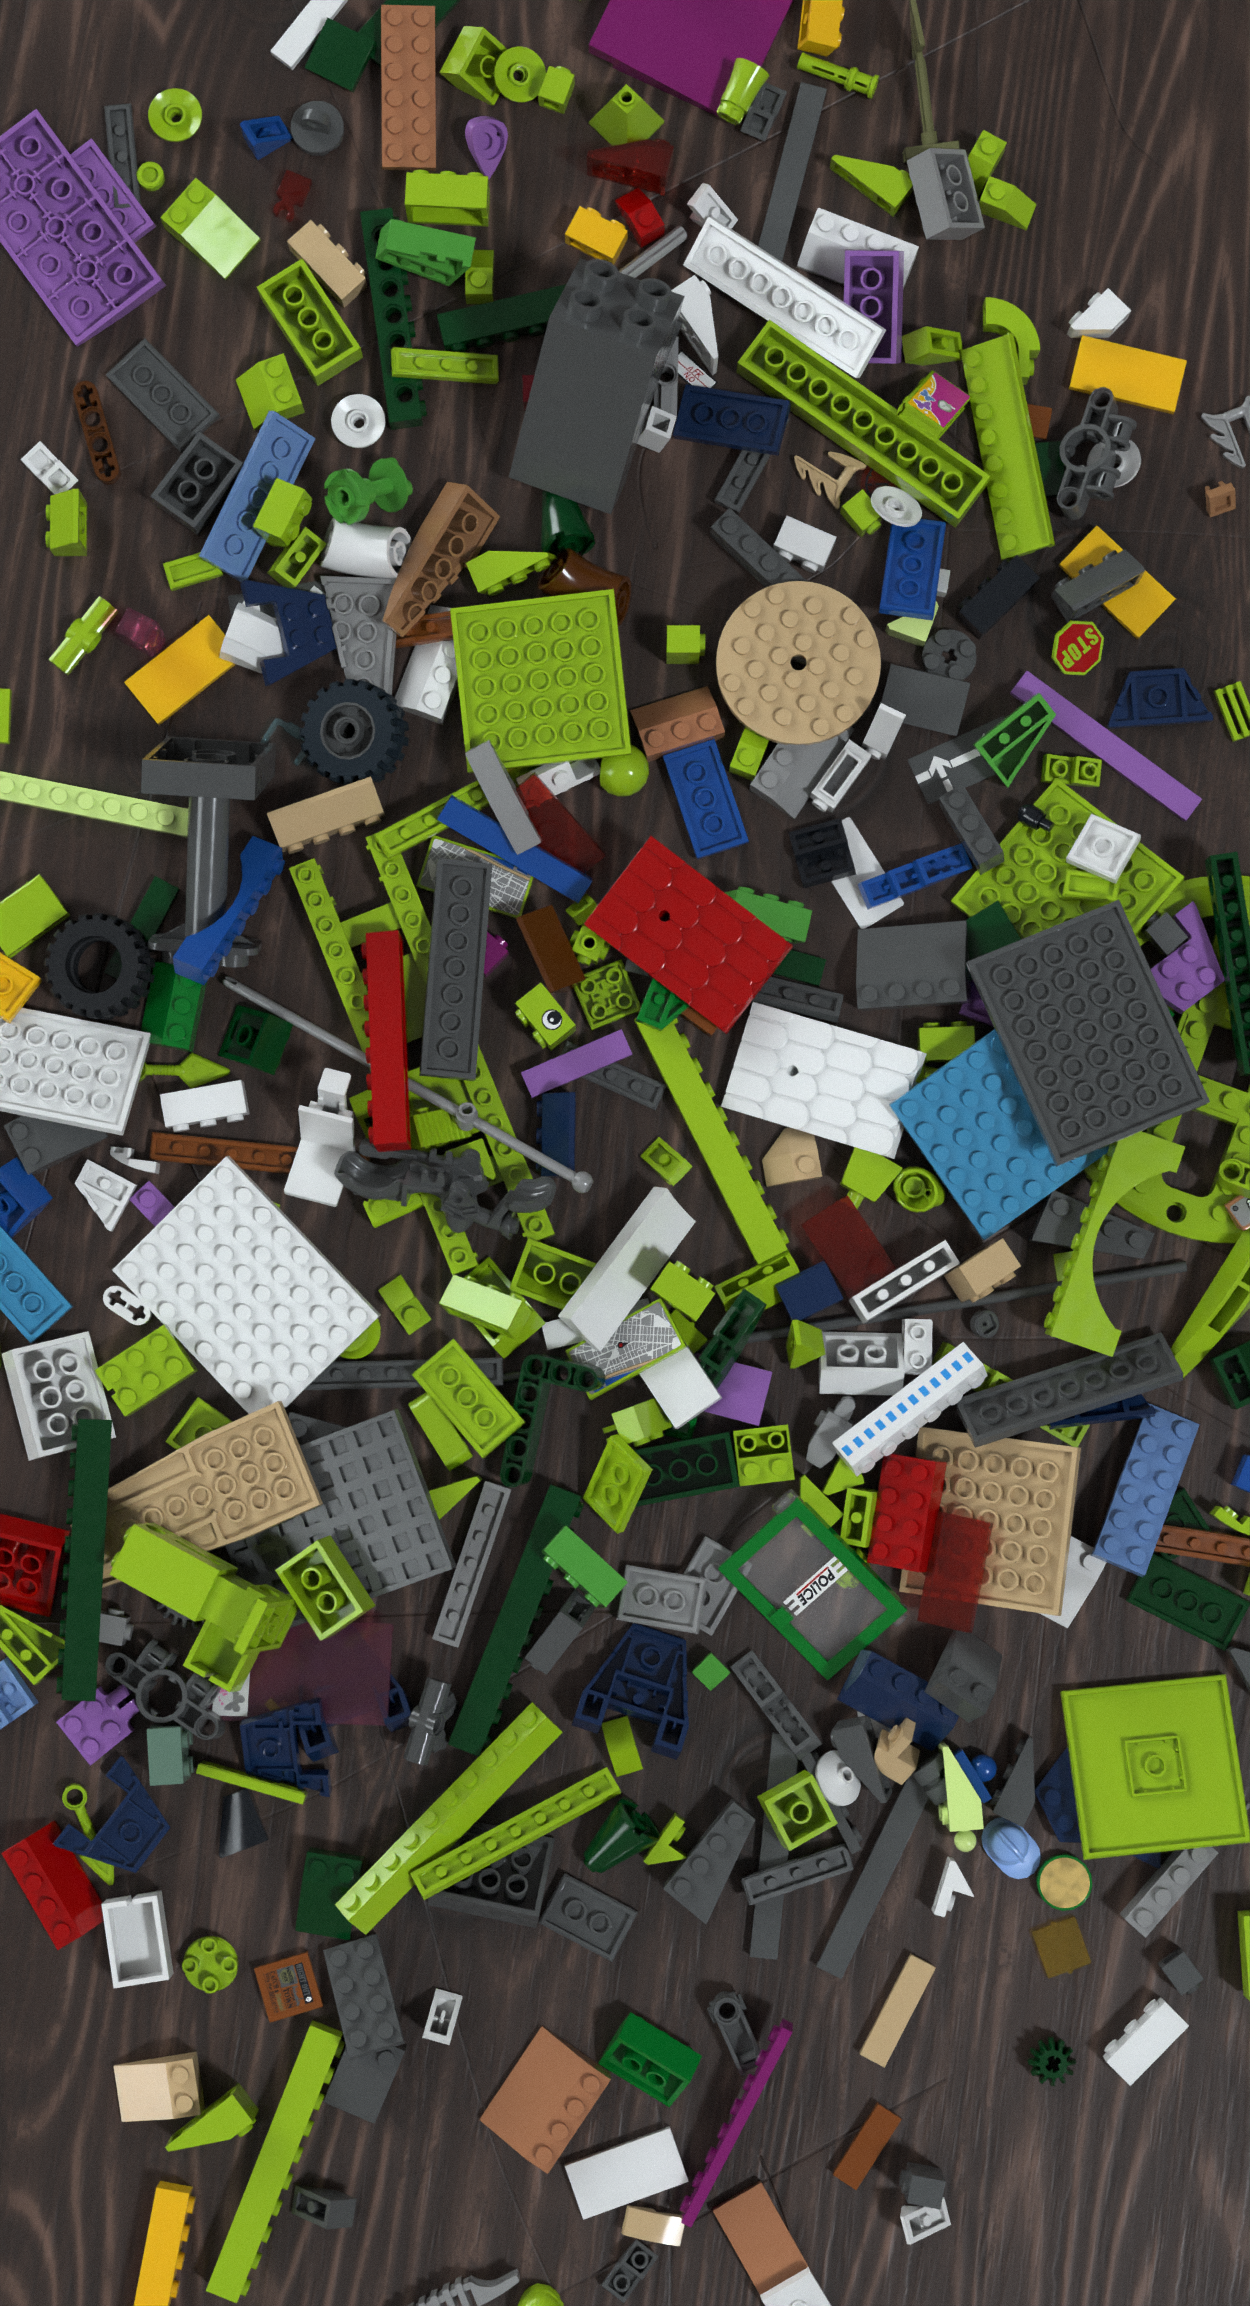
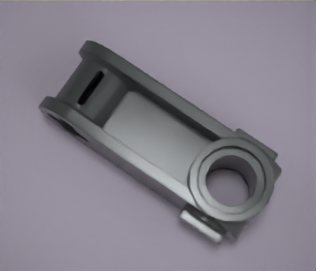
(736, 2030)

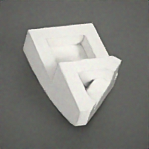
(126, 1155)

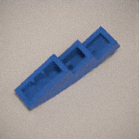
(915, 876)

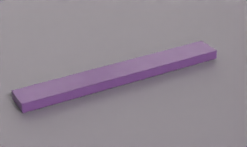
(1111, 749)

